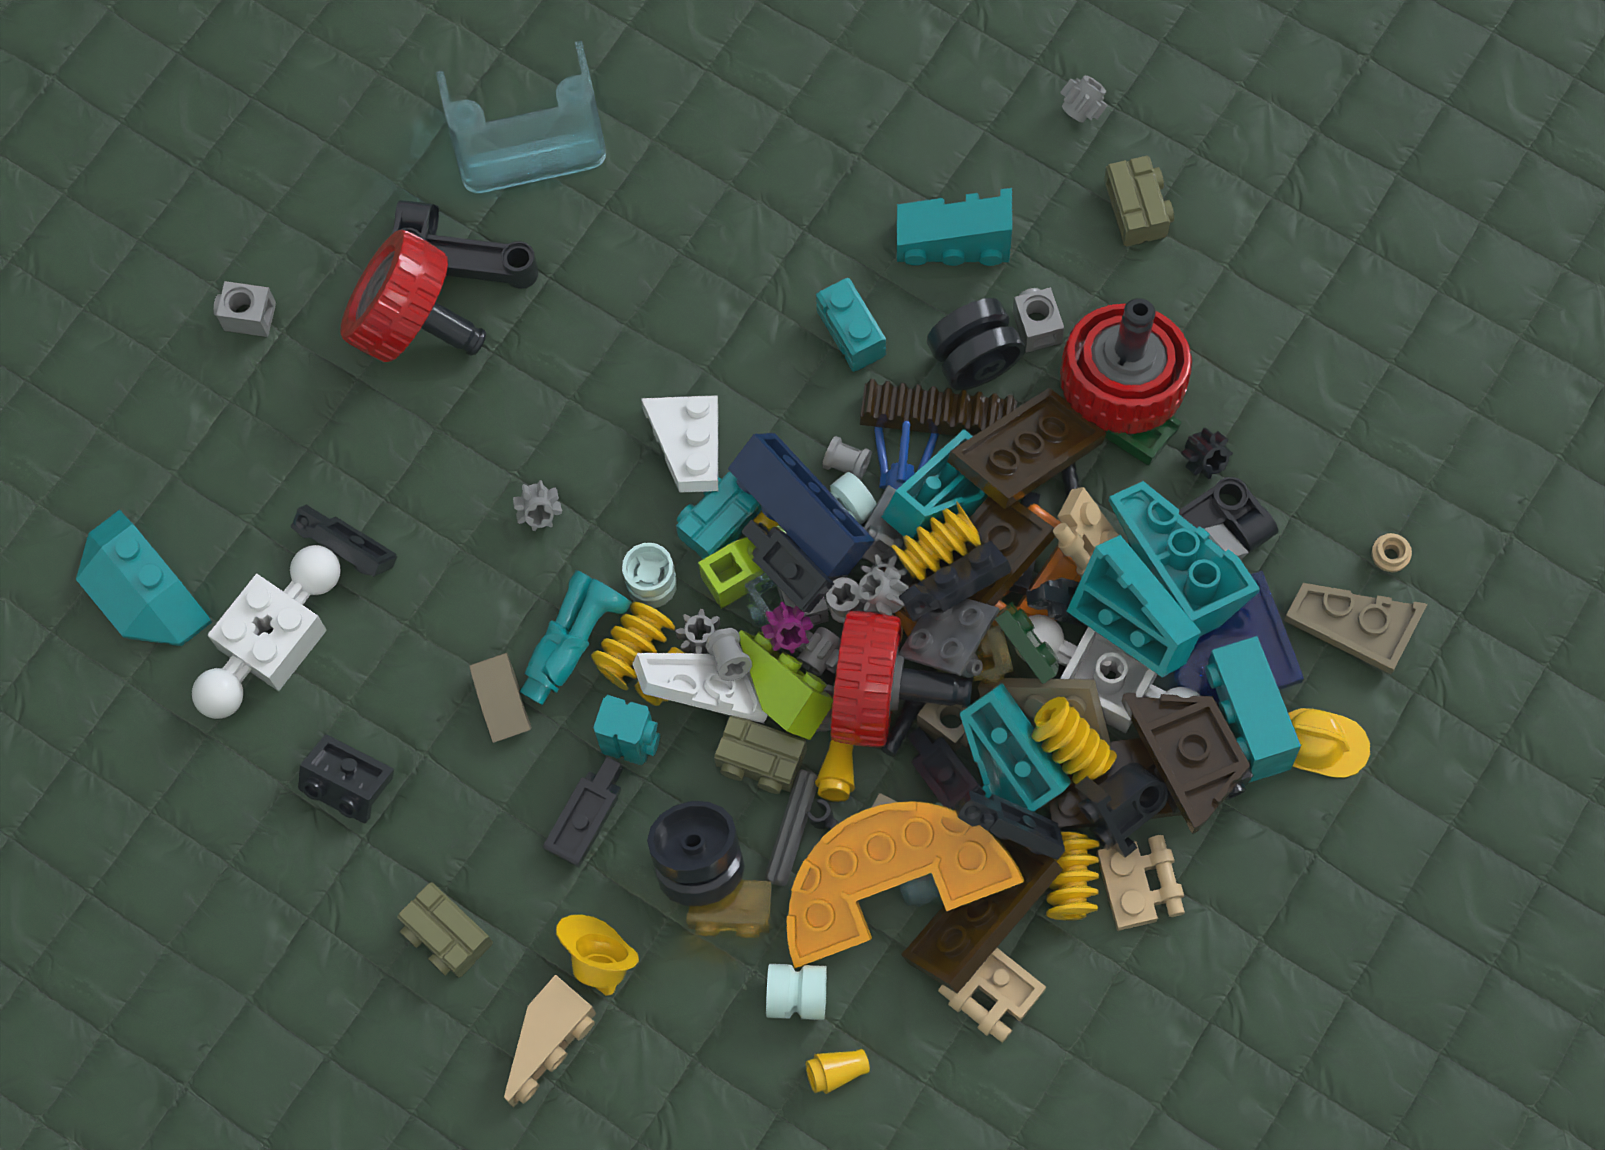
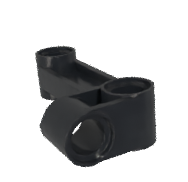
(465, 256)
(1246, 520)

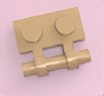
(1081, 528)
(1128, 887)
(1003, 982)

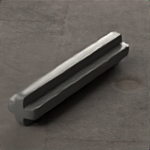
(791, 828)

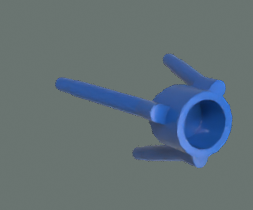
(900, 471)

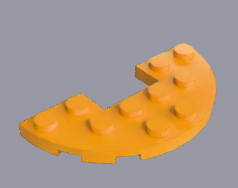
(880, 852)

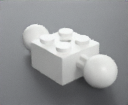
(243, 635)
(1093, 660)

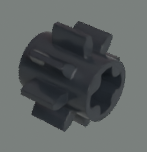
(1206, 453)

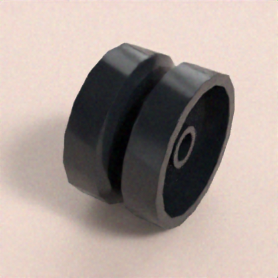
(975, 344)
(696, 853)

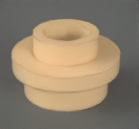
(1396, 543)

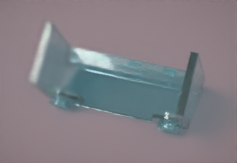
(529, 144)

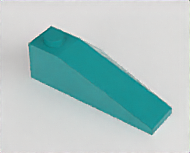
(1183, 558)

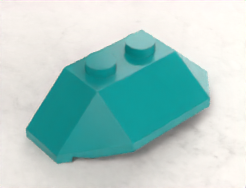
(137, 586)

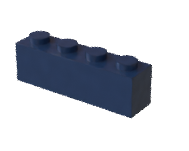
(800, 504)

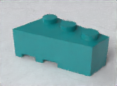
(956, 231)
(930, 492)
(1133, 609)
(1008, 755)

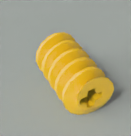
(938, 543)
(634, 638)
(1072, 740)
(1071, 884)

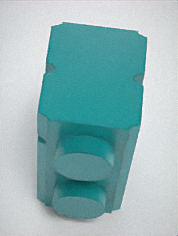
(851, 324)
(717, 517)
(626, 730)

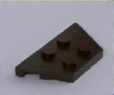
(1190, 750)

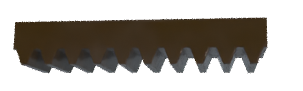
(931, 409)

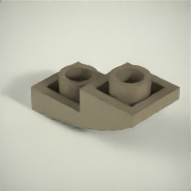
(500, 697)

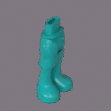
(563, 643)

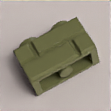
(1138, 200)
(760, 754)
(444, 931)

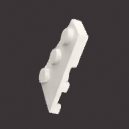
(688, 438)
(695, 682)

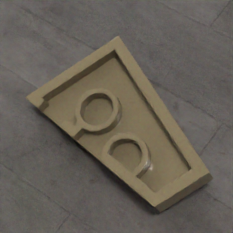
(1357, 624)
(1032, 695)

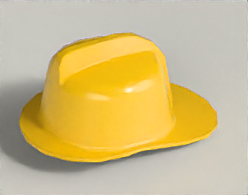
(1329, 743)
(596, 951)

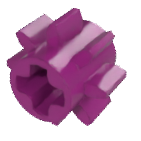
(787, 627)

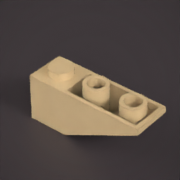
(548, 1028)

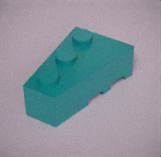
(1253, 707)

